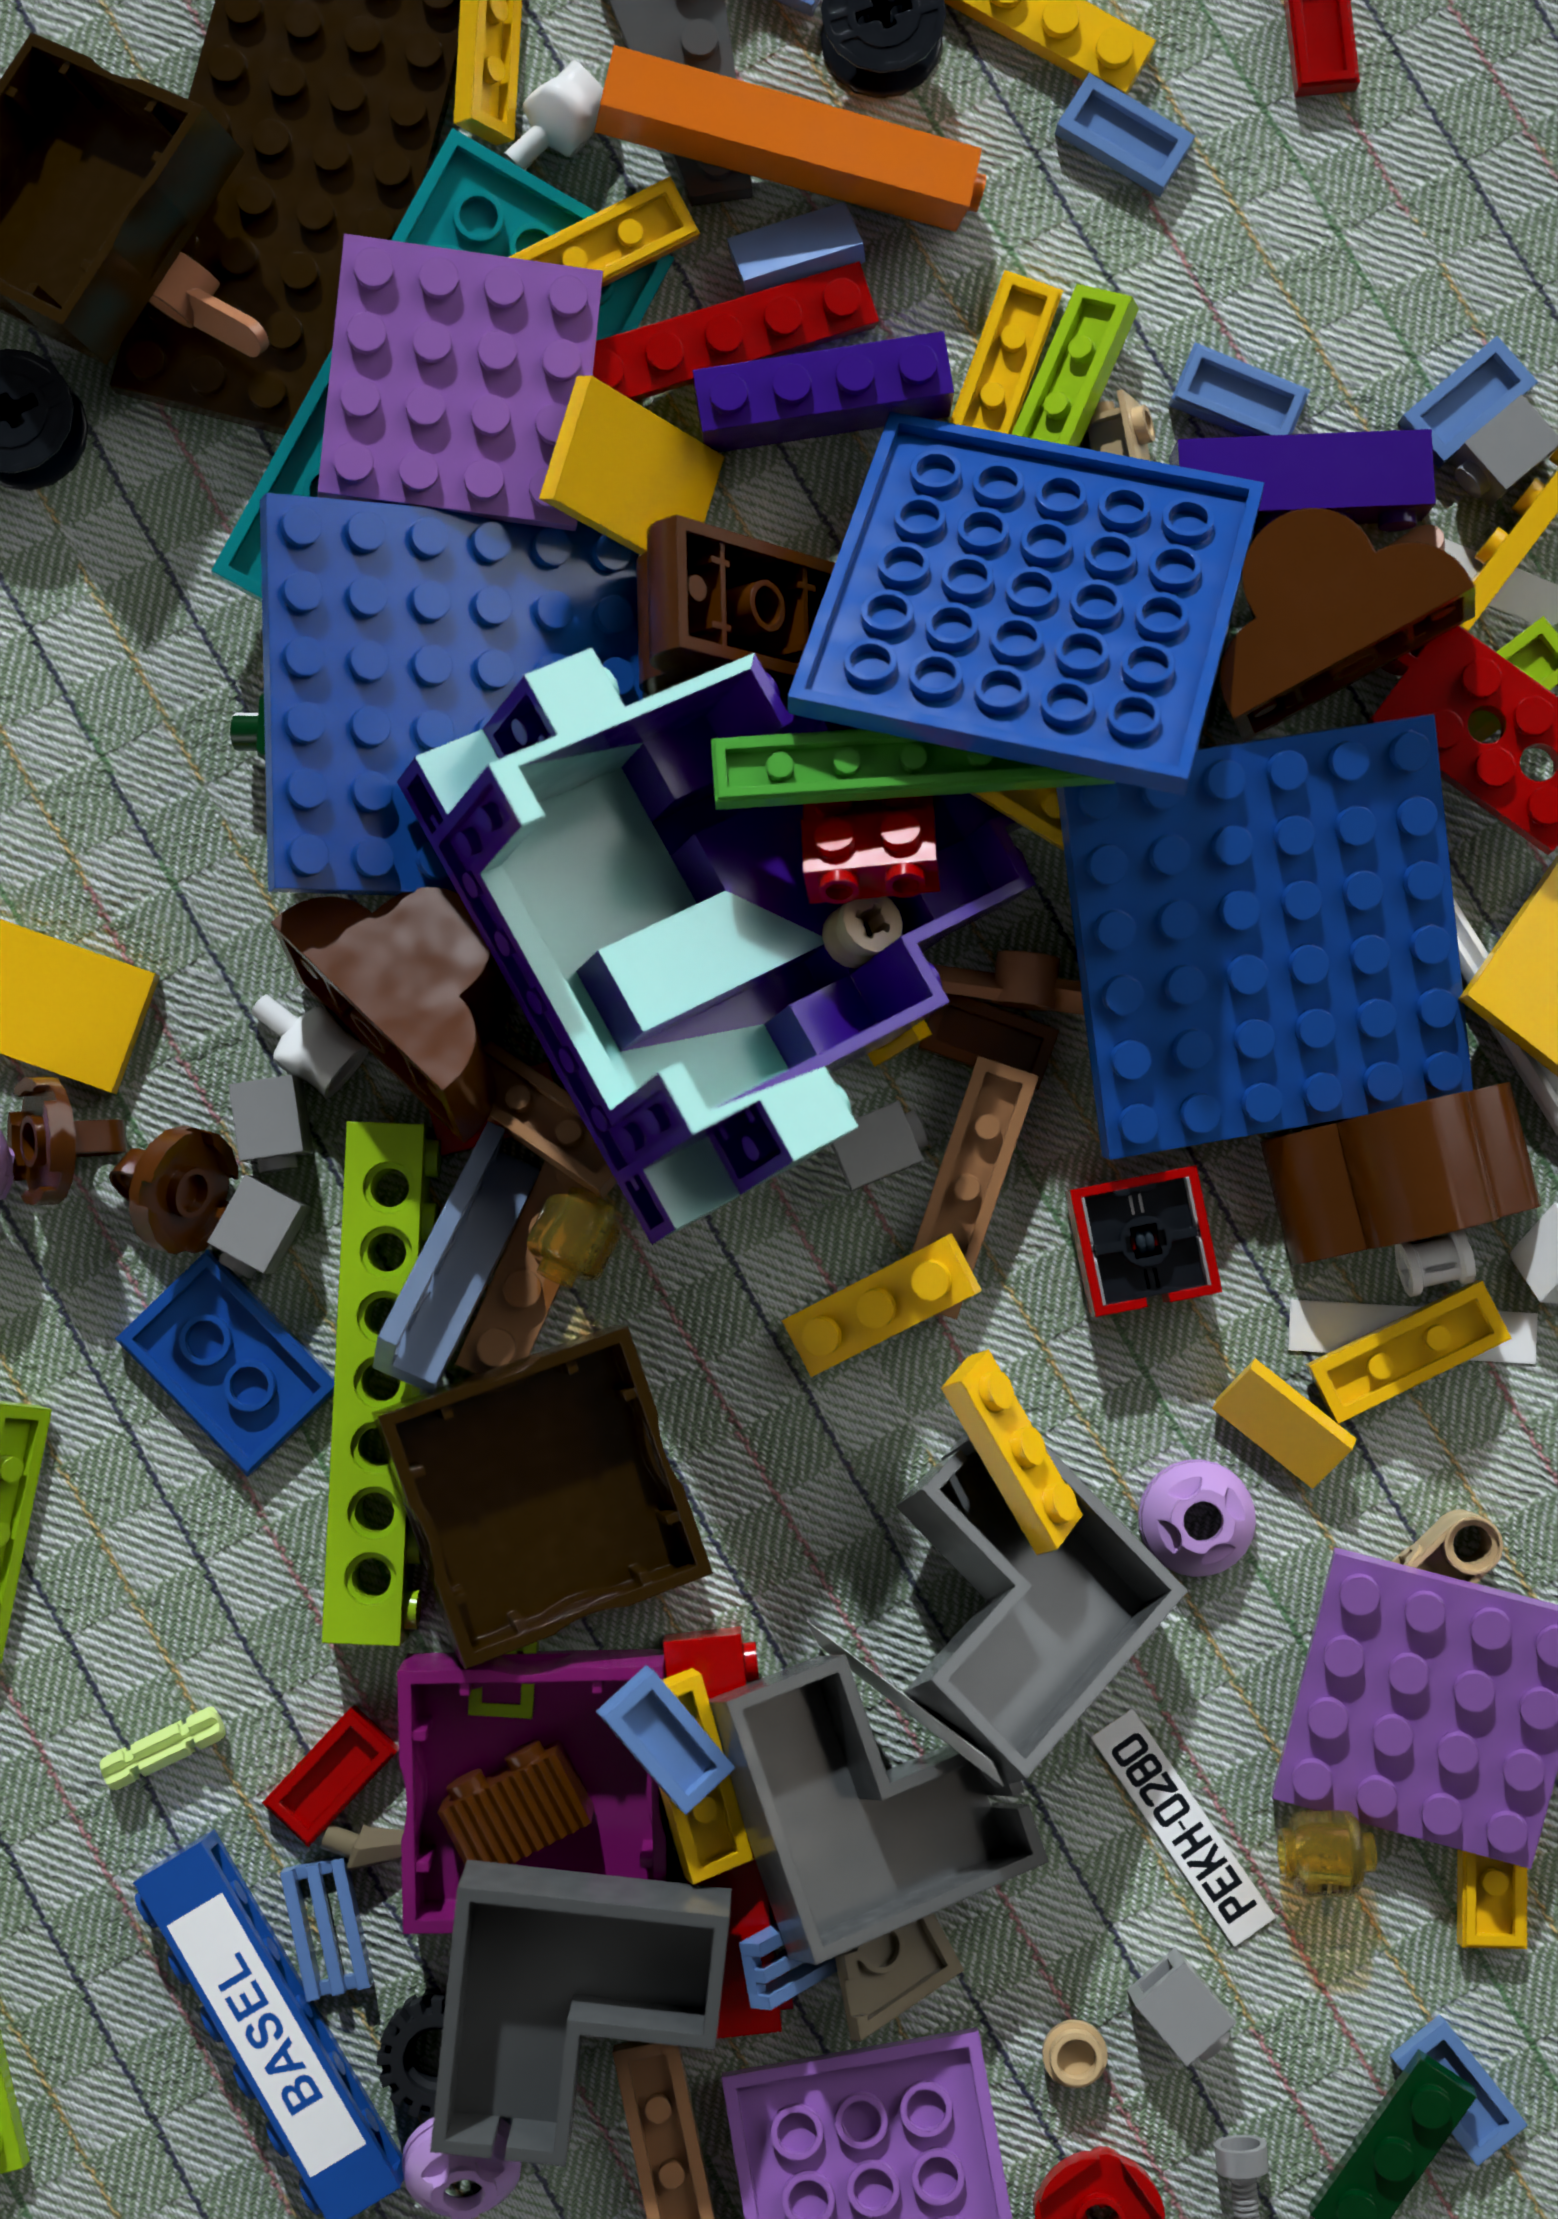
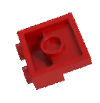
(869, 849)

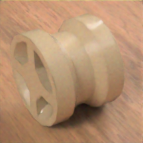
(846, 936)

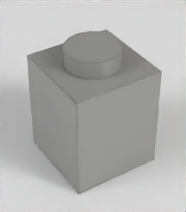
(1504, 452)
(271, 1122)
(880, 1145)
(258, 1227)
(1182, 2008)

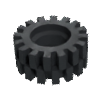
(397, 2052)

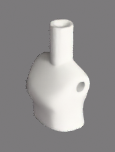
(560, 116)
(312, 1045)

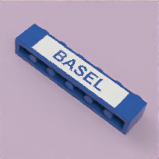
(272, 2032)

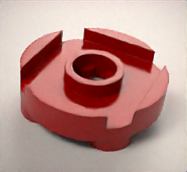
(1098, 2179)

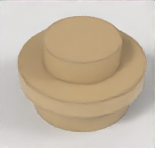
(1074, 2053)

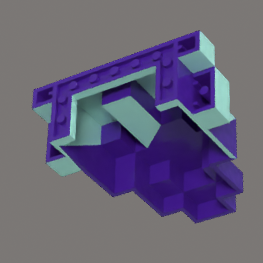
(677, 938)

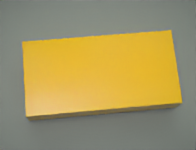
(1284, 1423)

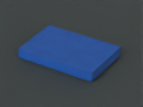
(228, 1362)

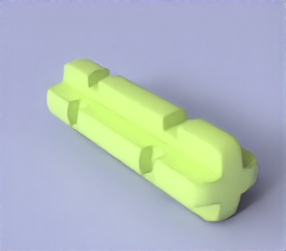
(162, 1748)

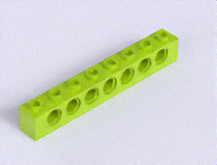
(349, 1608)

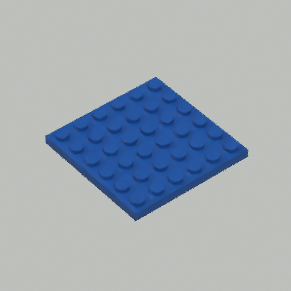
(1030, 602)
(395, 640)
(1268, 938)

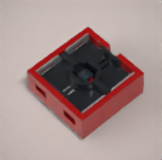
(1143, 1241)

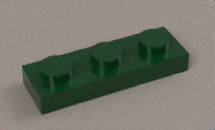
(1395, 2143)

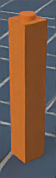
(789, 139)

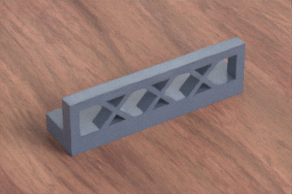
(455, 1264)

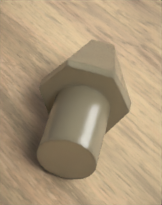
(365, 1849)

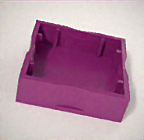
(445, 1742)

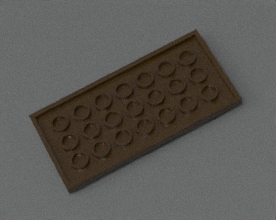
(336, 138)

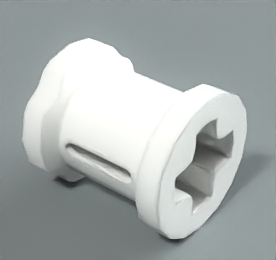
(1435, 1262)

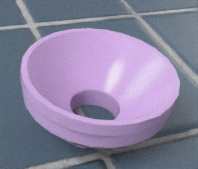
(1163, 1513)
(430, 2174)

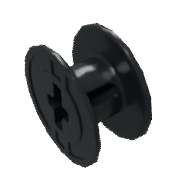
(879, 59)
(54, 424)

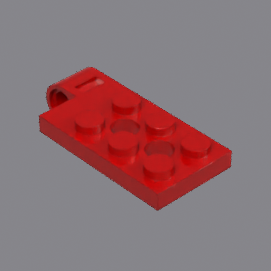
(1463, 676)

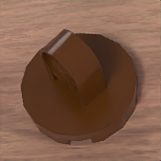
(50, 1140)
(177, 1188)

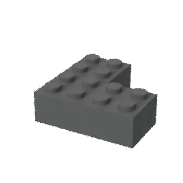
(1050, 1621)
(843, 1838)
(556, 1960)

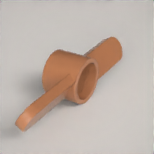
(189, 300)
(1019, 982)

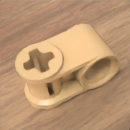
(1436, 1553)

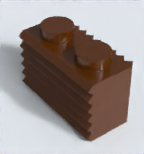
(516, 1807)

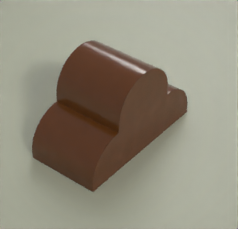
(719, 598)
(1331, 613)
(410, 989)
(1401, 1174)

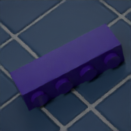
(823, 392)
(1357, 474)

